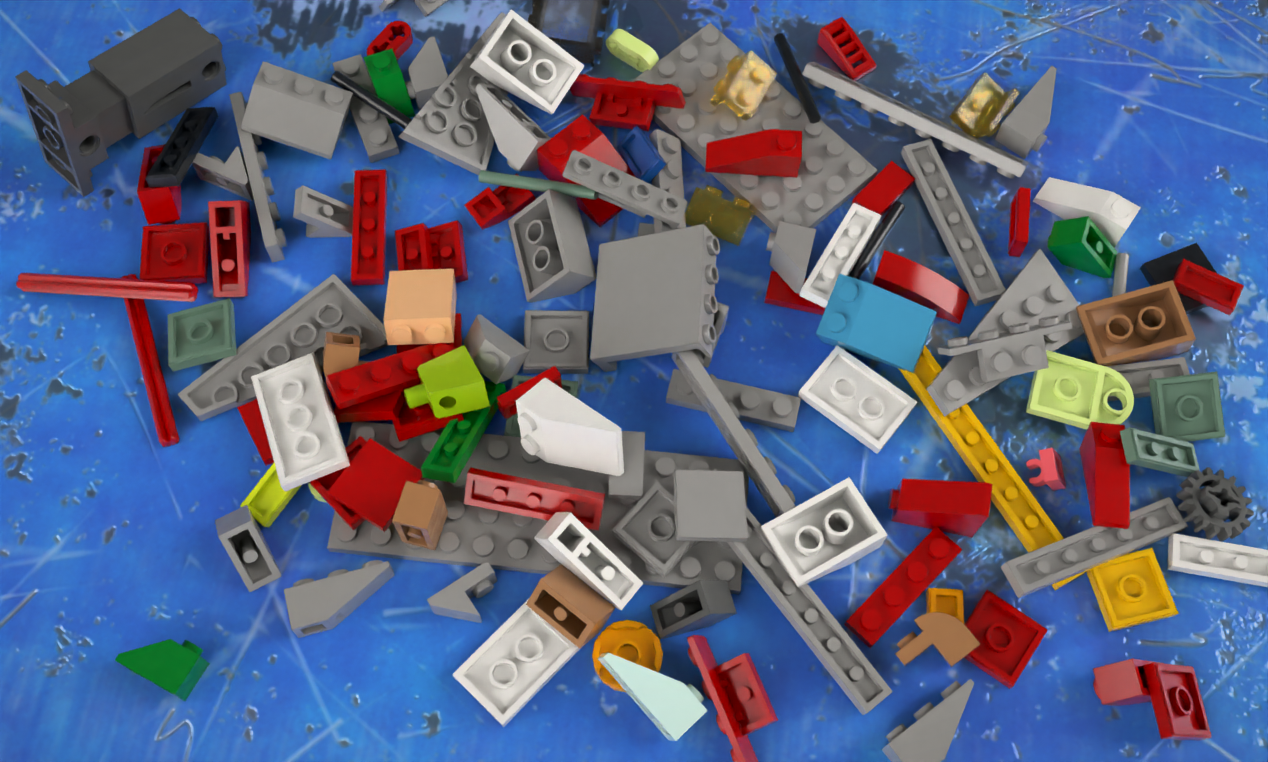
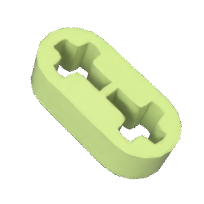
(631, 50)

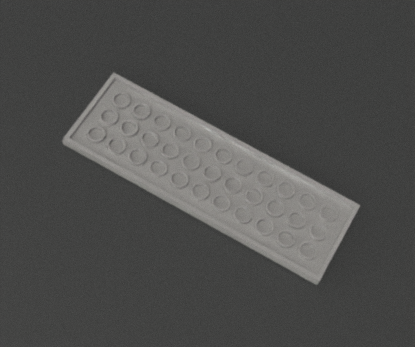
(507, 539)

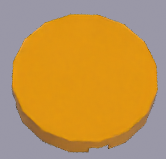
(629, 641)

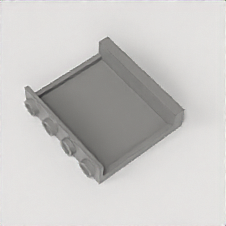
(655, 296)

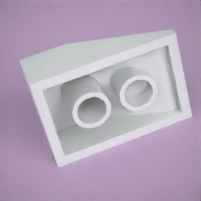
(527, 63)
(568, 431)
(825, 533)

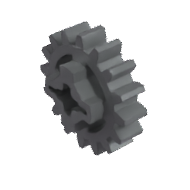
(1215, 504)

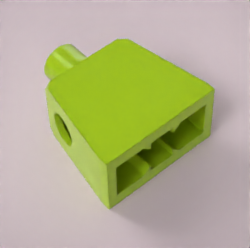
(449, 385)

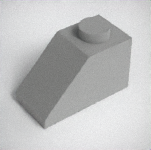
(426, 73)
(791, 252)
(494, 351)
(247, 548)

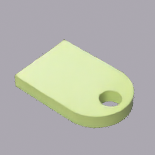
(1078, 392)

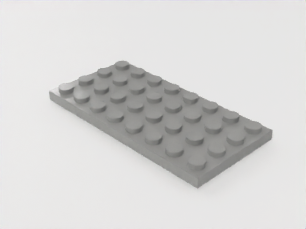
(828, 167)

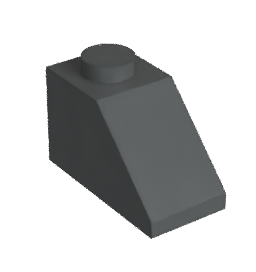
(693, 608)

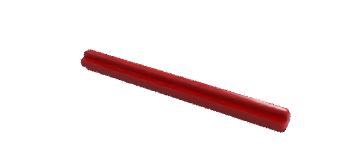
(107, 287)
(151, 370)

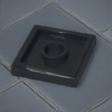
(1165, 267)

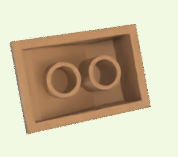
(1137, 326)

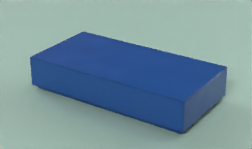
(641, 155)

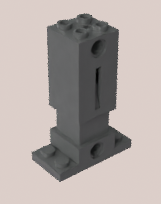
(126, 92)

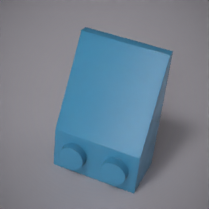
(875, 323)

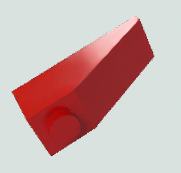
(758, 153)
(159, 203)
(230, 247)
(1106, 475)

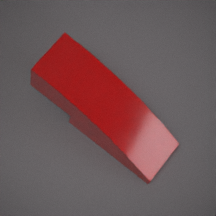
(921, 286)

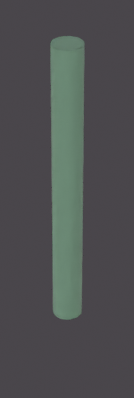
(536, 184)

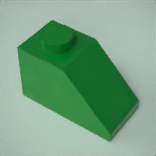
(389, 81)
(1082, 246)
(167, 665)

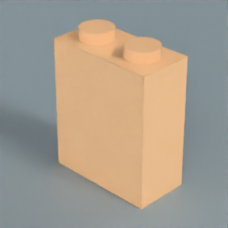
(420, 307)

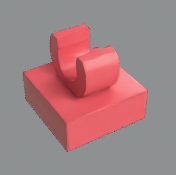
(1051, 470)

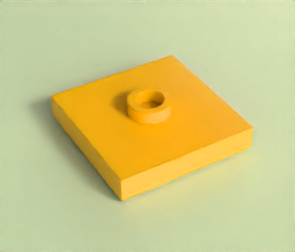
(1131, 590)

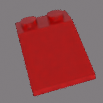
(588, 140)

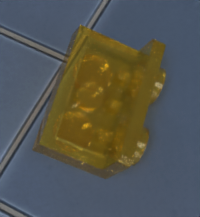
(744, 84)
(983, 107)
(722, 217)

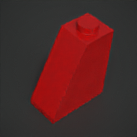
(949, 505)

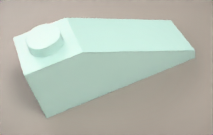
(663, 699)

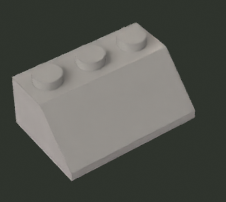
(296, 110)
(551, 247)

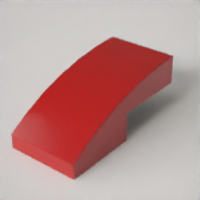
(498, 205)

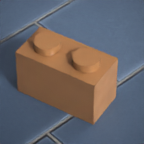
(420, 514)
(570, 606)

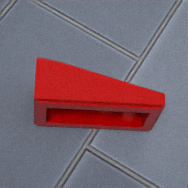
(838, 33)

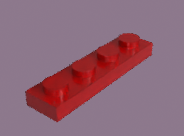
(369, 227)
(382, 375)
(532, 497)
(902, 587)

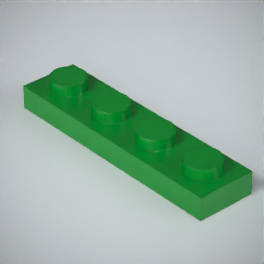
(460, 439)

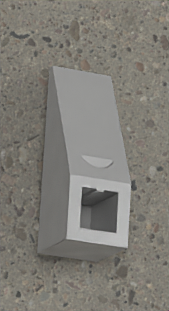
(328, 601)
(933, 731)

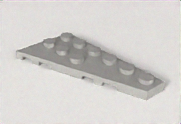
(453, 117)
(1031, 296)
(286, 338)

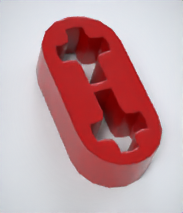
(386, 40)

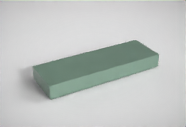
(1159, 452)

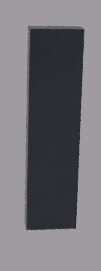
(182, 147)

